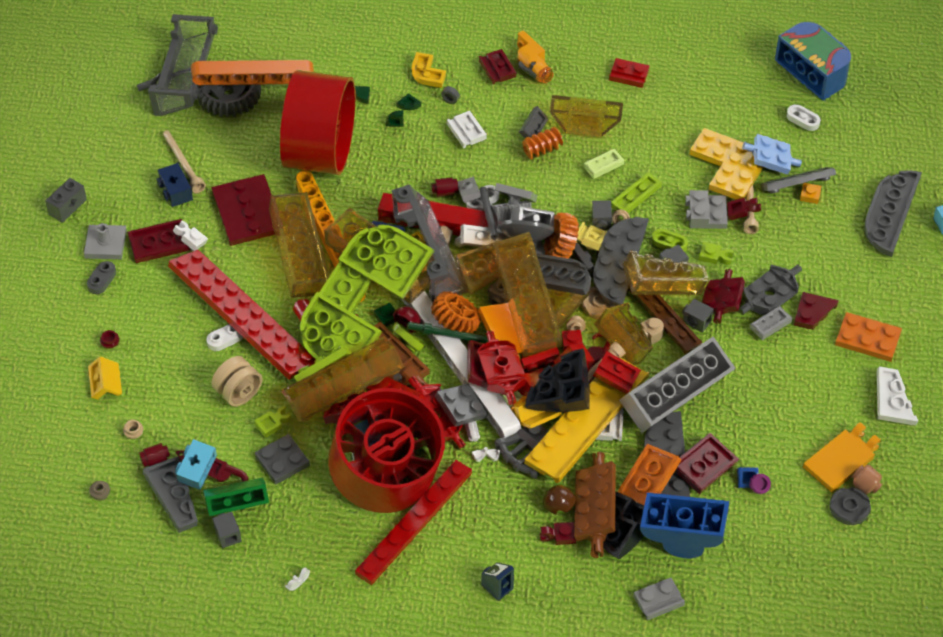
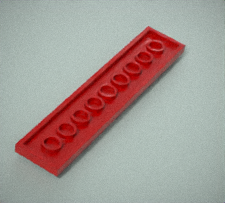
(242, 313)

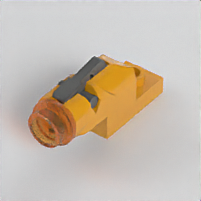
(532, 58)

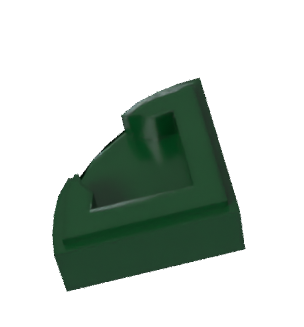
(363, 93)
(408, 103)
(395, 119)

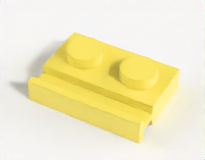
(591, 236)

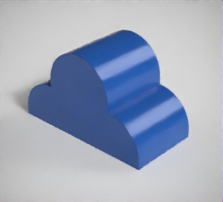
(684, 523)

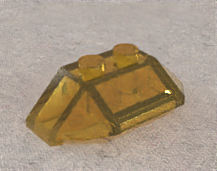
(585, 115)

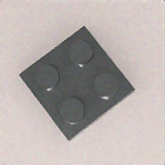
(461, 405)
(282, 459)

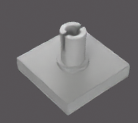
(515, 194)
(105, 242)

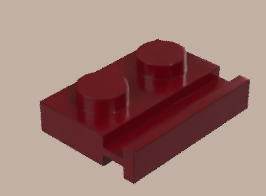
(497, 66)

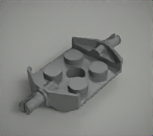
(776, 280)

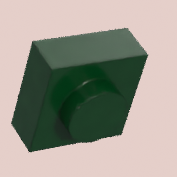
(385, 314)

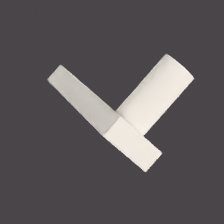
(477, 236)

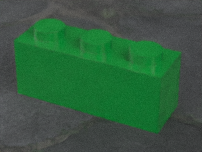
(236, 496)

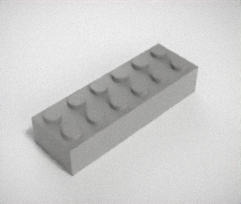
(677, 384)

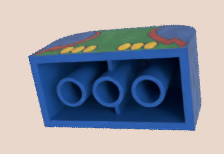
(814, 58)

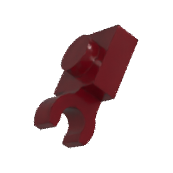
(740, 207)
(561, 532)

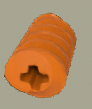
(541, 142)

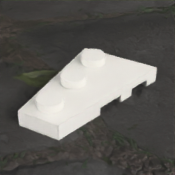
(891, 398)

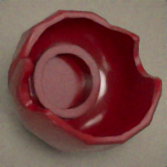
(406, 314)

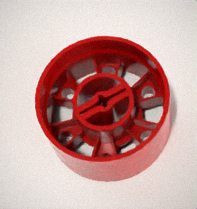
(317, 122)
(372, 477)

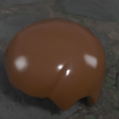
(559, 499)

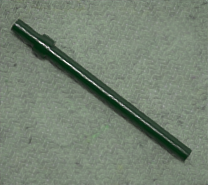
(427, 329)

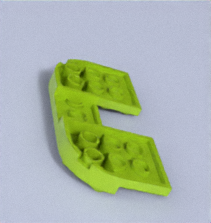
(372, 255)

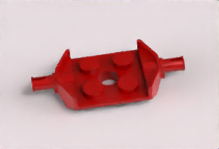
(500, 378)
(429, 392)

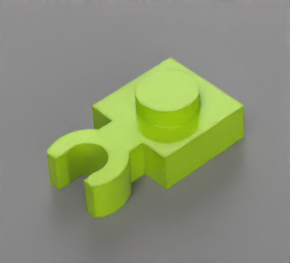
(712, 254)
(271, 423)

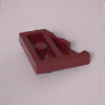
(813, 310)

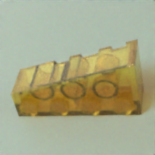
(663, 276)

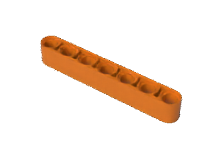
(247, 72)

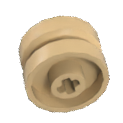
(236, 381)

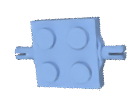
(772, 154)

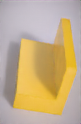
(104, 377)
(533, 418)

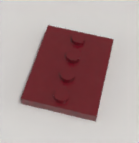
(245, 209)

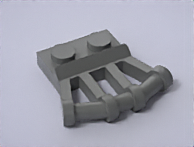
(529, 439)

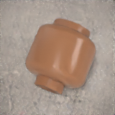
(867, 479)

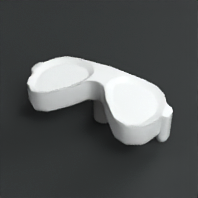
(493, 454)
(296, 582)

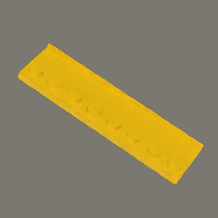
(578, 430)

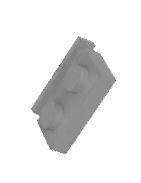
(659, 598)

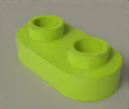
(669, 239)
(412, 341)

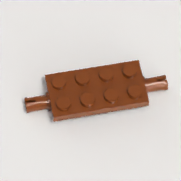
(411, 363)
(595, 503)

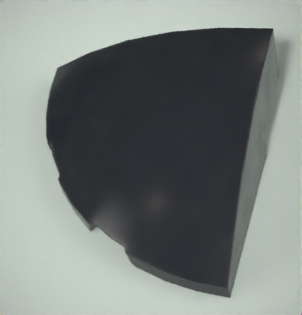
(562, 386)
(627, 526)

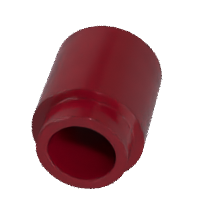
(445, 187)
(154, 455)

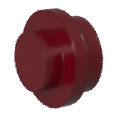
(109, 339)

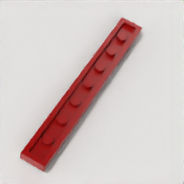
(413, 522)

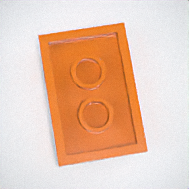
(868, 336)
(649, 473)

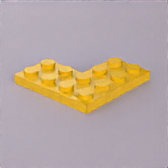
(737, 165)

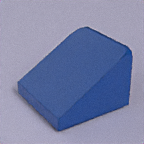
(744, 476)

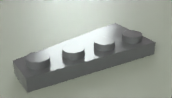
(172, 494)

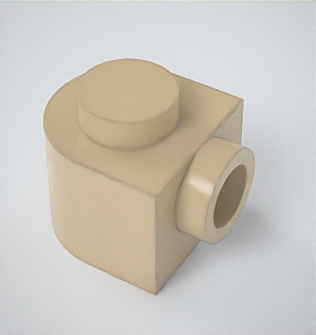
(653, 329)

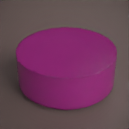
(760, 483)

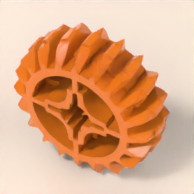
(565, 236)
(455, 312)

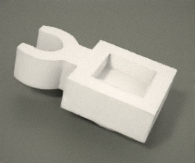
(190, 237)

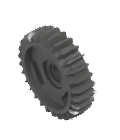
(228, 103)

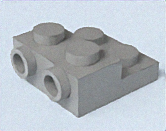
(706, 210)

